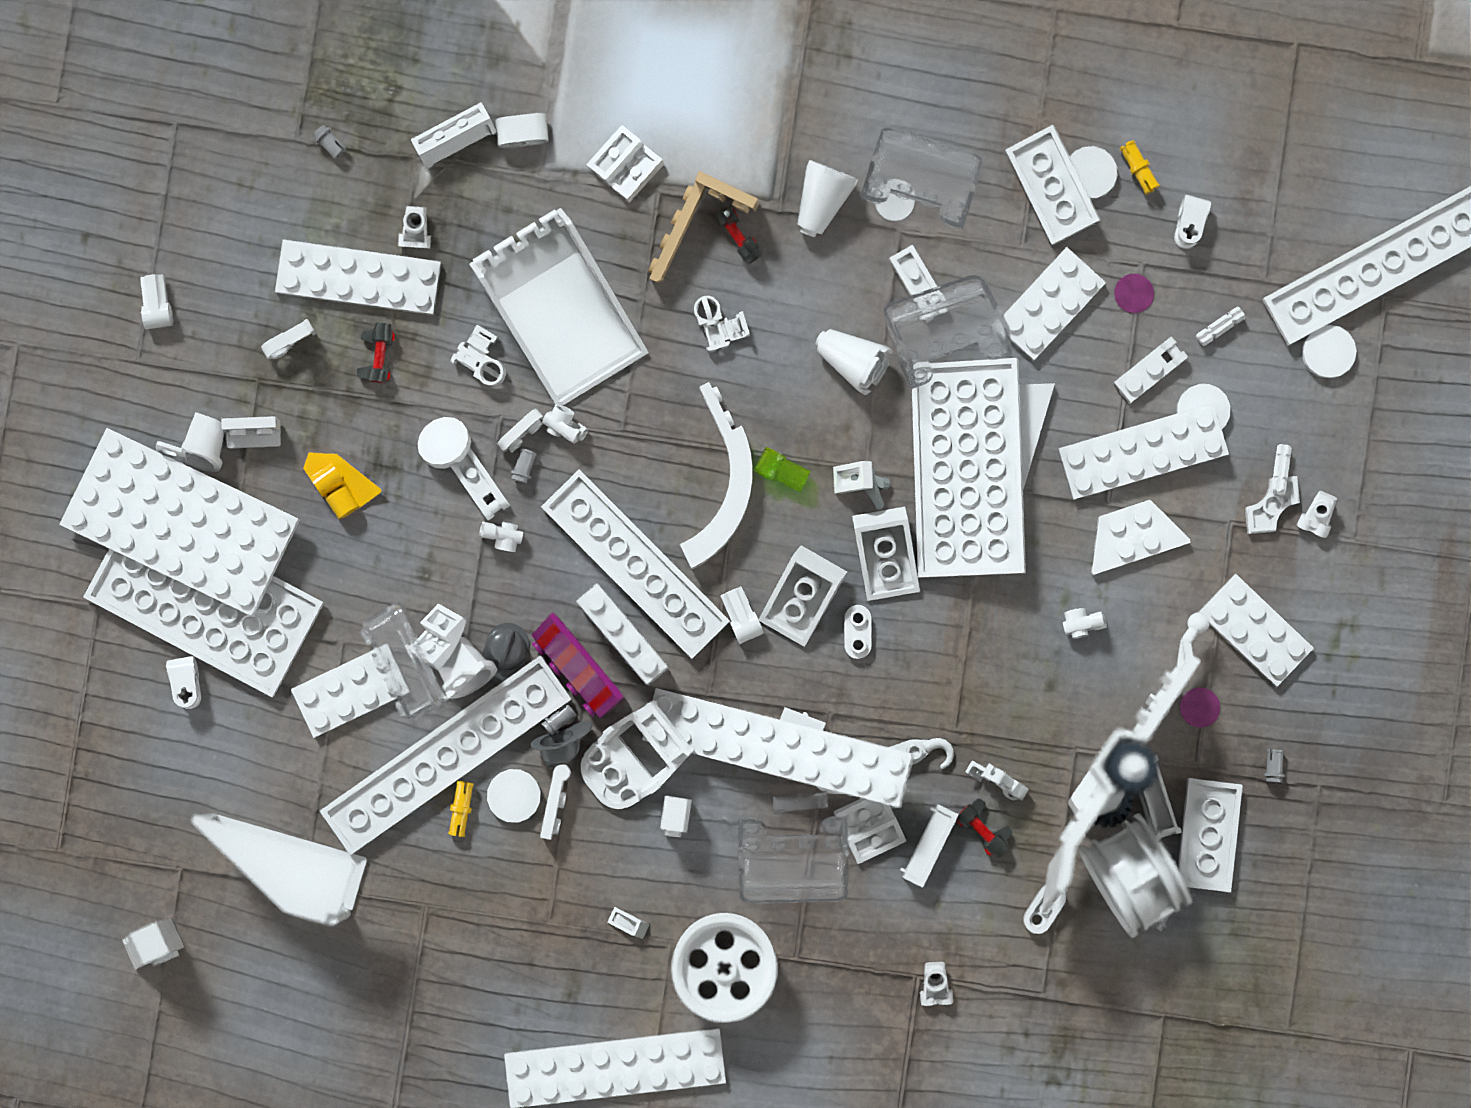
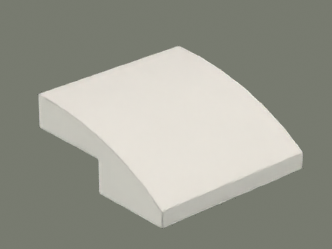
(625, 163)
(441, 635)
(870, 828)

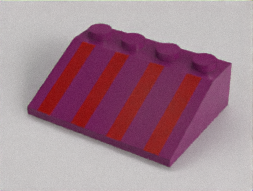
(577, 665)

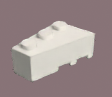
(153, 944)

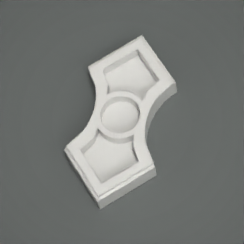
(1264, 515)

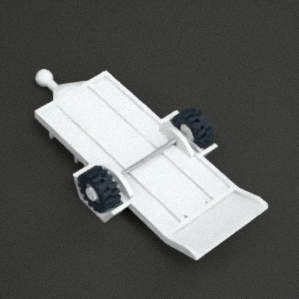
(1120, 768)

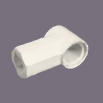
(156, 309)
(744, 621)

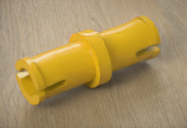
(1139, 167)
(460, 808)

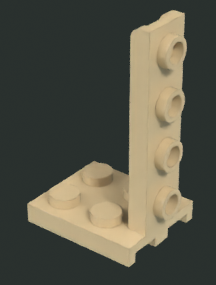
(682, 219)

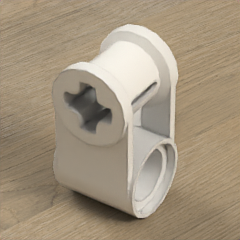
(1192, 217)
(184, 676)

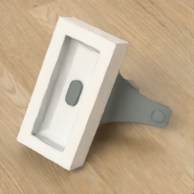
(859, 477)

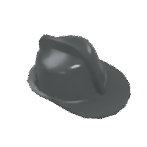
(507, 648)
(561, 747)

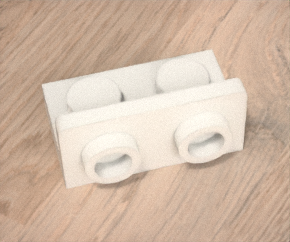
(252, 432)

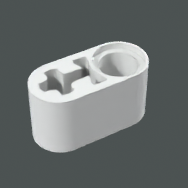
(521, 130)

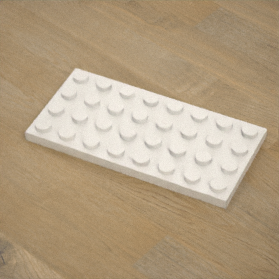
(969, 470)
(179, 522)
(242, 645)

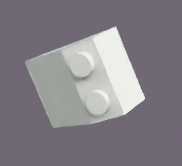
(886, 553)
(802, 595)

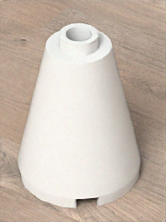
(822, 197)
(854, 358)

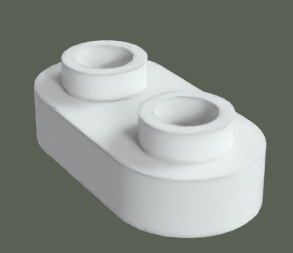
(512, 439)
(857, 631)
(1047, 918)

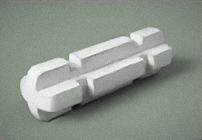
(1220, 326)
(1281, 469)

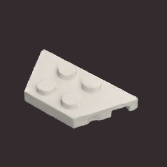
(1133, 535)

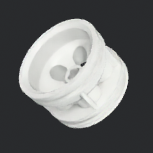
(1135, 876)
(747, 937)

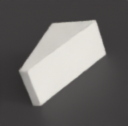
(628, 923)

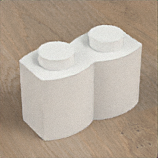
(675, 815)

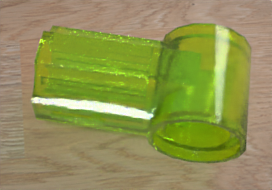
(776, 467)

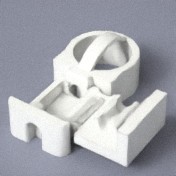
(721, 330)
(279, 345)
(476, 353)
(1001, 779)

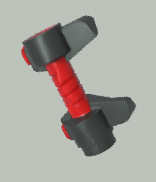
(748, 246)
(381, 337)
(995, 842)

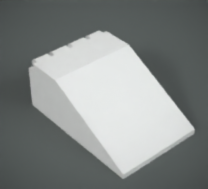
(559, 307)
(292, 871)

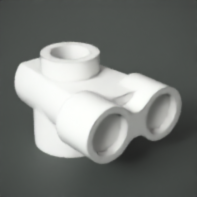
(413, 234)
(561, 424)
(1317, 520)
(505, 536)
(1079, 624)
(936, 990)

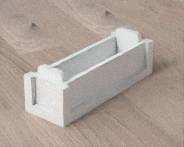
(453, 135)
(1158, 808)
(930, 845)

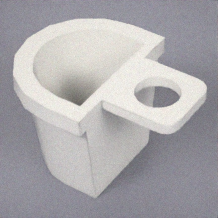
(201, 445)
(465, 670)

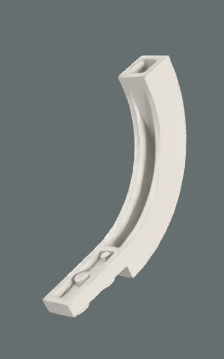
(725, 523)

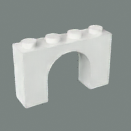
(622, 634)

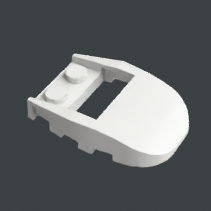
(617, 773)

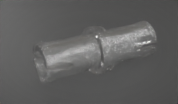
(800, 802)

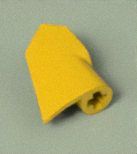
(339, 483)

